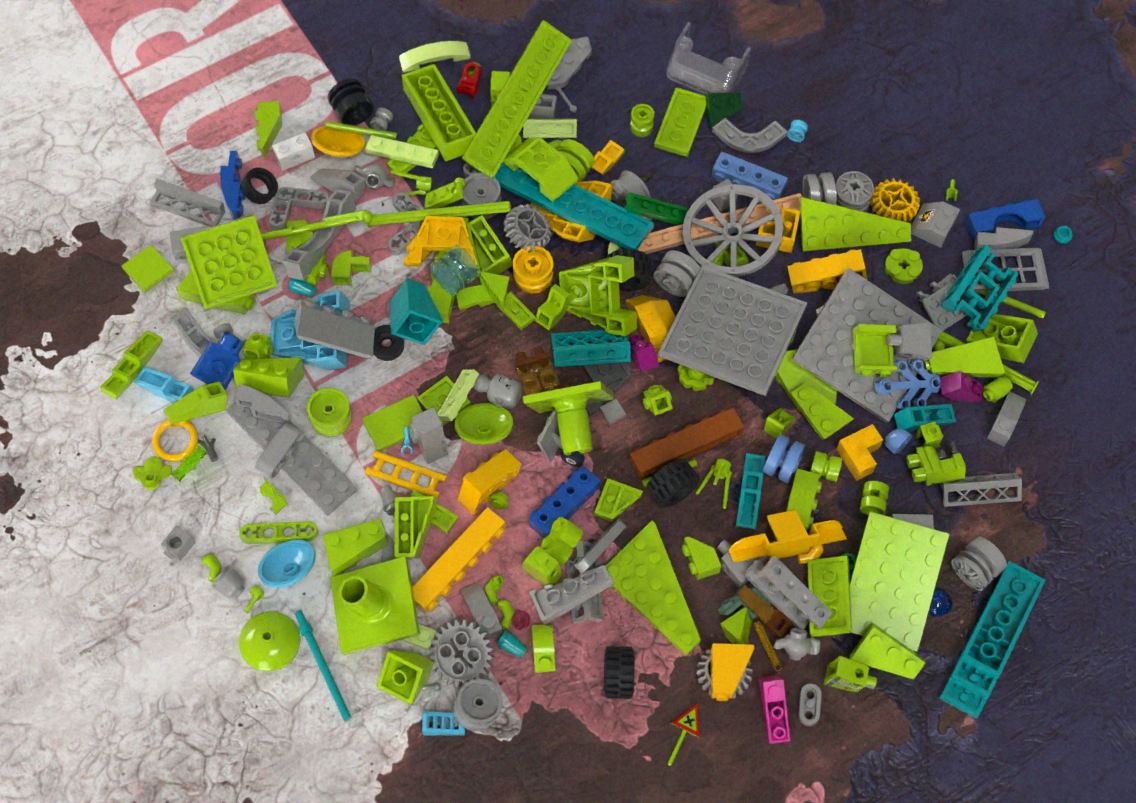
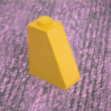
(727, 668)

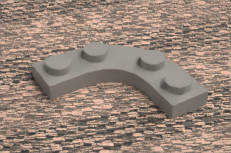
(749, 142)

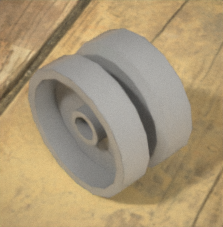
(820, 188)
(481, 190)
(676, 273)
(486, 696)

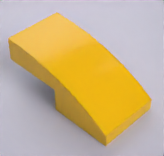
(607, 157)

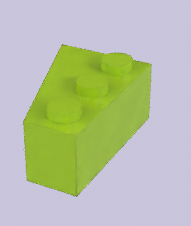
(487, 248)
(270, 375)
(412, 524)
(353, 544)
(887, 654)

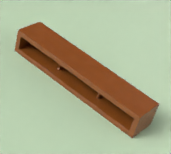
(686, 443)

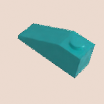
(913, 417)

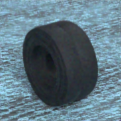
(387, 353)

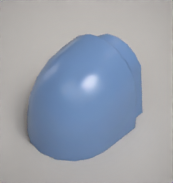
(897, 440)

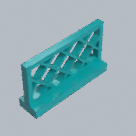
(587, 354)

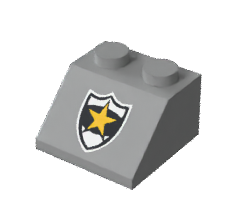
(934, 222)

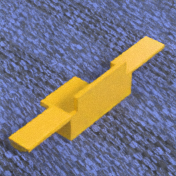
(790, 536)

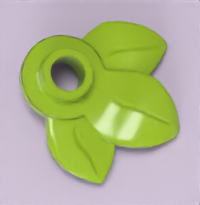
(152, 473)

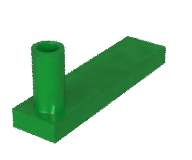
(655, 209)

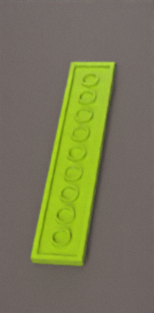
(516, 99)

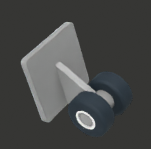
(550, 441)

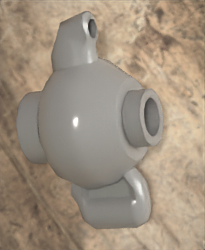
(375, 176)
(798, 644)

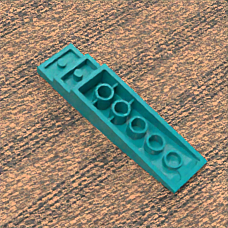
(992, 640)

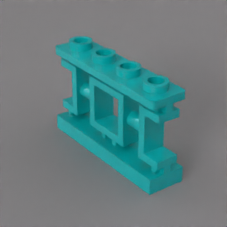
(968, 279)

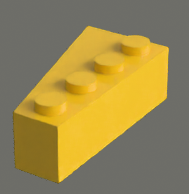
(825, 271)

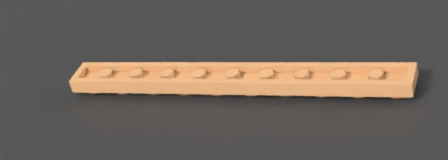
(673, 236)

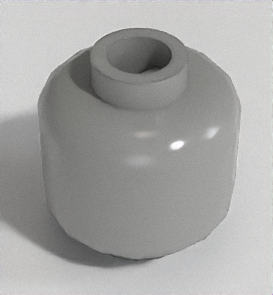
(230, 583)

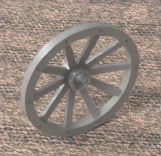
(733, 227)

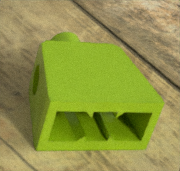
(541, 566)

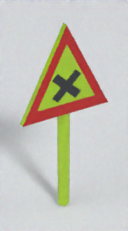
(690, 724)

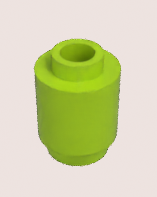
(997, 389)

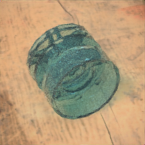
(455, 270)

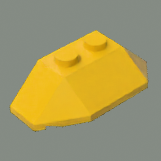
(653, 319)

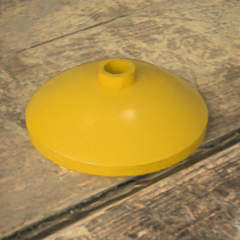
(337, 142)

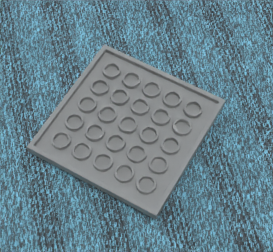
(733, 330)
(829, 345)

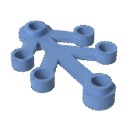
(912, 384)

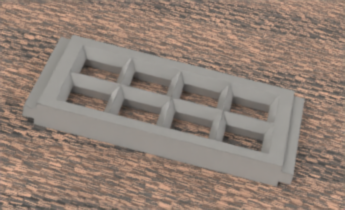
(1038, 261)

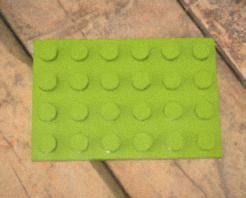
(895, 577)

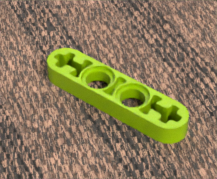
(279, 529)

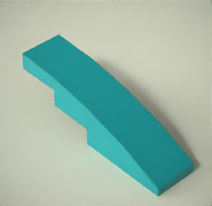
(750, 491)

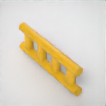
(400, 464)

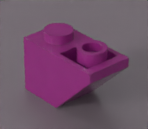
(642, 353)
(961, 387)

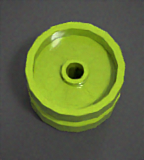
(577, 156)
(329, 412)

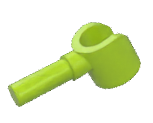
(952, 192)
(257, 594)

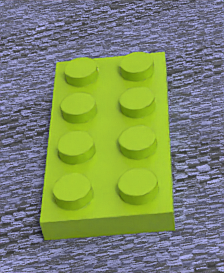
(681, 122)
(831, 585)

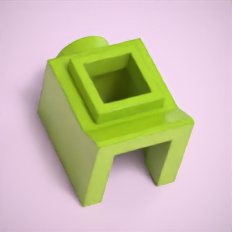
(931, 434)

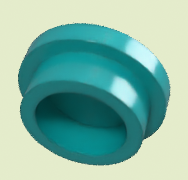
(1063, 234)

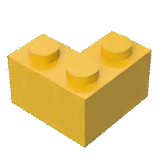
(790, 223)
(856, 451)

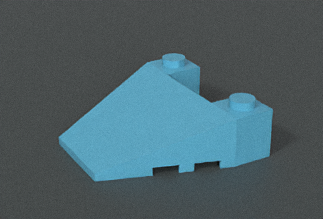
(289, 346)

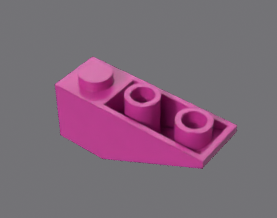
(774, 708)

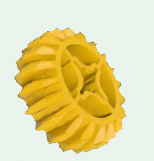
(895, 200)

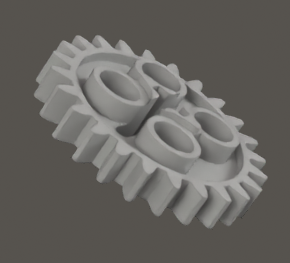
(475, 641)

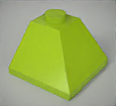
(404, 675)

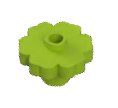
(694, 378)

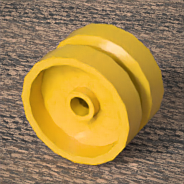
(533, 270)

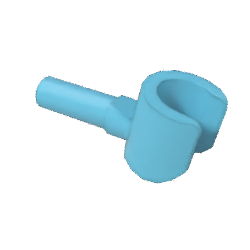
(406, 441)

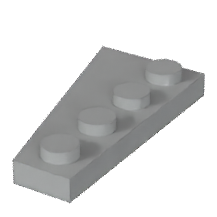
(563, 597)

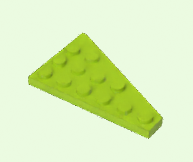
(650, 585)

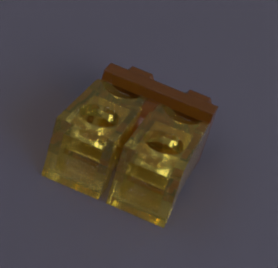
(535, 368)

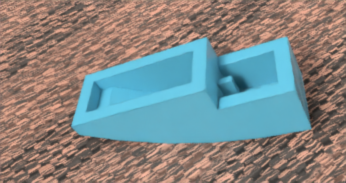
(162, 385)

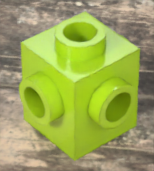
(258, 347)
(657, 399)

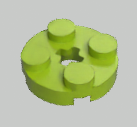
(908, 257)

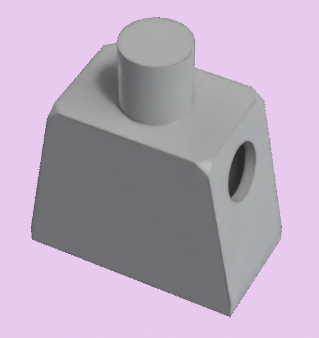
(912, 341)
(737, 569)

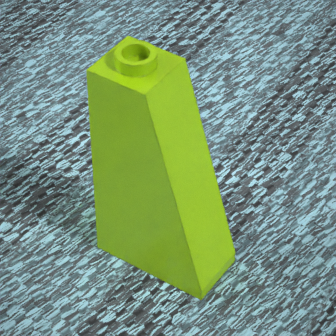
(188, 291)
(974, 359)

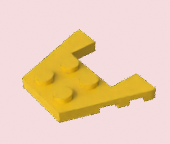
(439, 235)

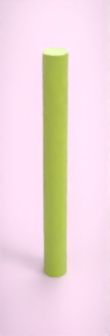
(360, 130)
(1019, 305)

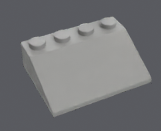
(334, 329)

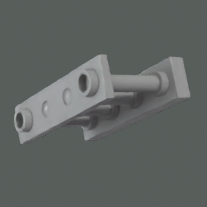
(787, 593)

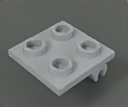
(939, 316)

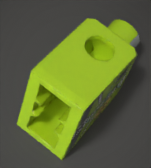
(848, 675)

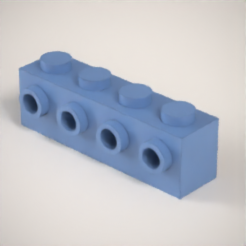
(749, 174)

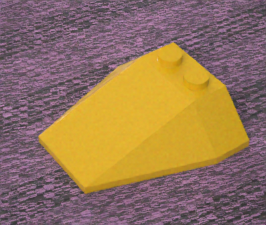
(568, 229)

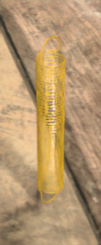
(763, 631)

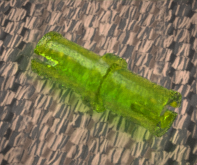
(189, 463)

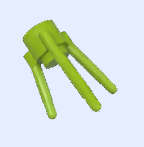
(423, 183)
(720, 470)

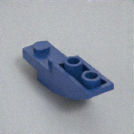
(231, 185)

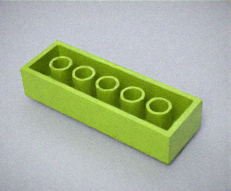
(439, 111)

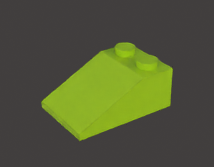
(1012, 336)

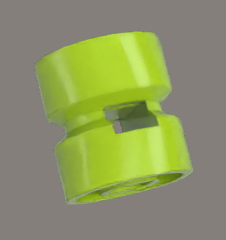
(642, 120)
(826, 466)
(874, 497)

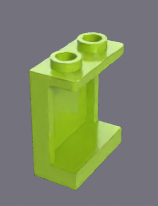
(871, 351)

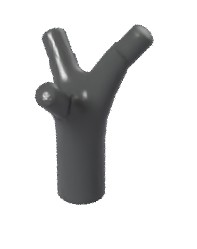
(209, 447)

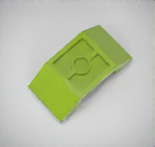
(543, 165)

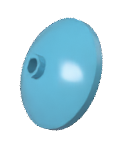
(286, 564)

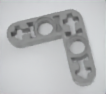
(289, 201)
(412, 227)

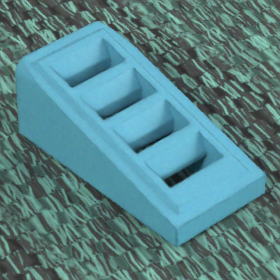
(440, 731)

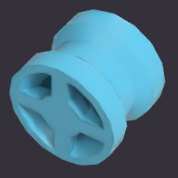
(797, 130)

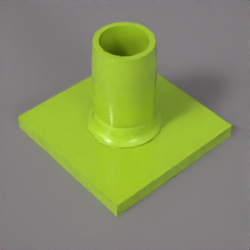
(228, 261)
(571, 412)
(374, 606)

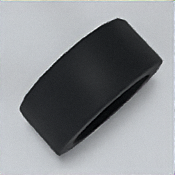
(265, 176)

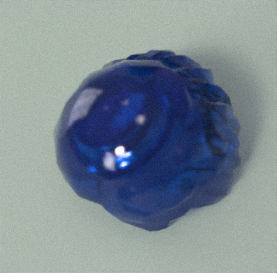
(941, 603)

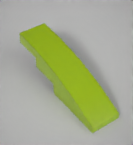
(131, 365)

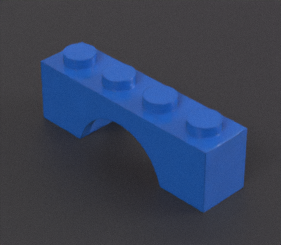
(1025, 214)

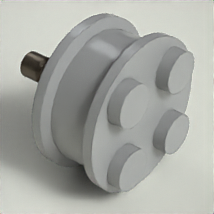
(629, 183)

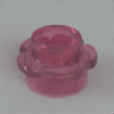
(520, 619)

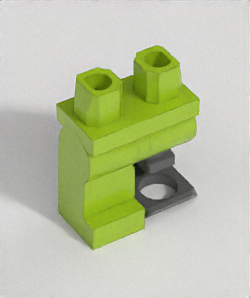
(936, 466)

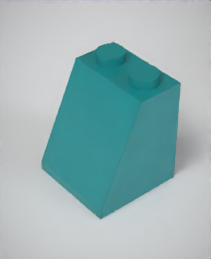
(413, 313)

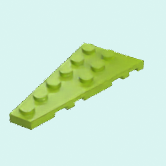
(841, 227)

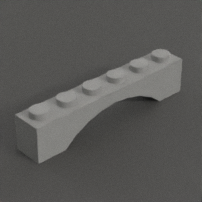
(302, 259)

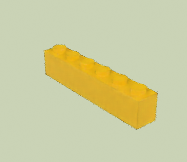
(457, 560)

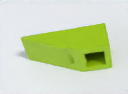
(270, 123)
(200, 402)

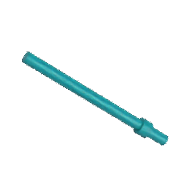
(306, 630)

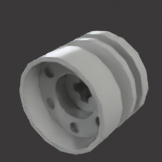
(854, 190)
(979, 563)

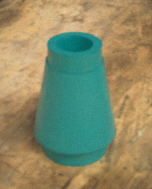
(302, 288)
(511, 644)

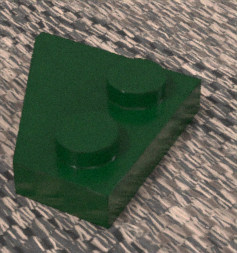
(722, 106)

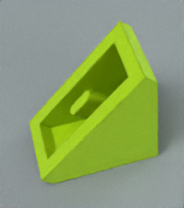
(496, 286)
(778, 423)
(737, 627)

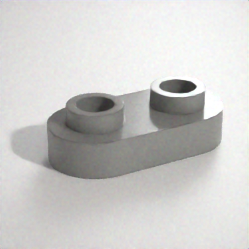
(809, 705)

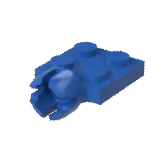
(219, 361)

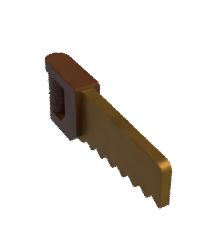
(765, 612)

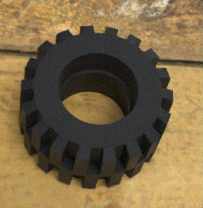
(642, 269)
(673, 483)
(619, 672)

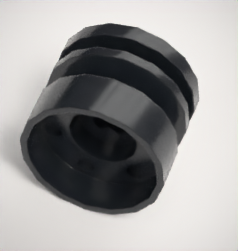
(350, 102)

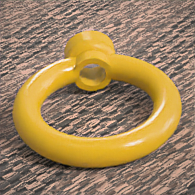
(179, 456)

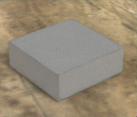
(612, 411)

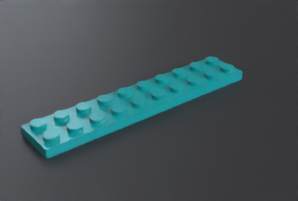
(581, 208)

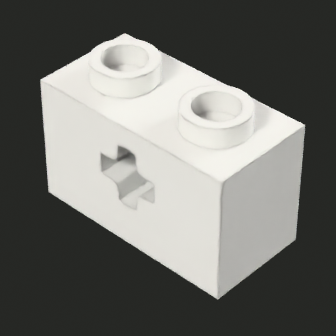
(293, 151)

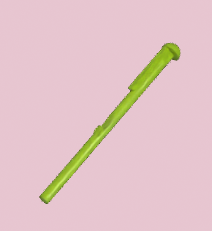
(337, 220)

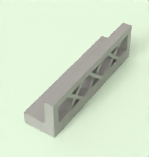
(188, 197)
(982, 482)
(593, 606)

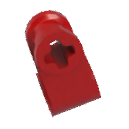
(470, 81)

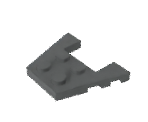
(610, 374)

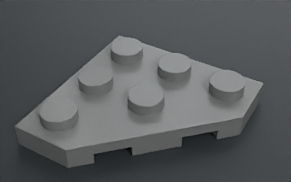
(571, 62)

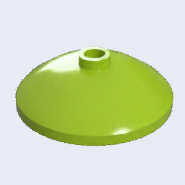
(483, 424)
(270, 653)

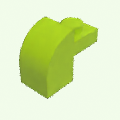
(345, 265)
(554, 308)
(543, 648)

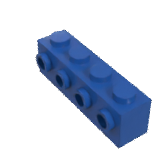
(565, 501)

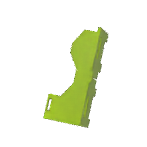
(278, 503)

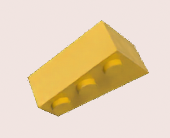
(487, 479)

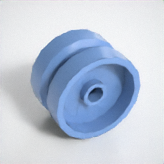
(783, 458)

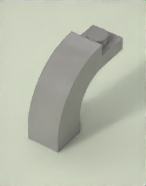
(191, 331)

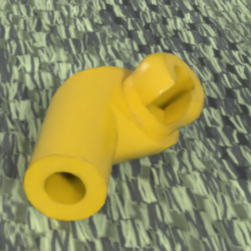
(814, 553)

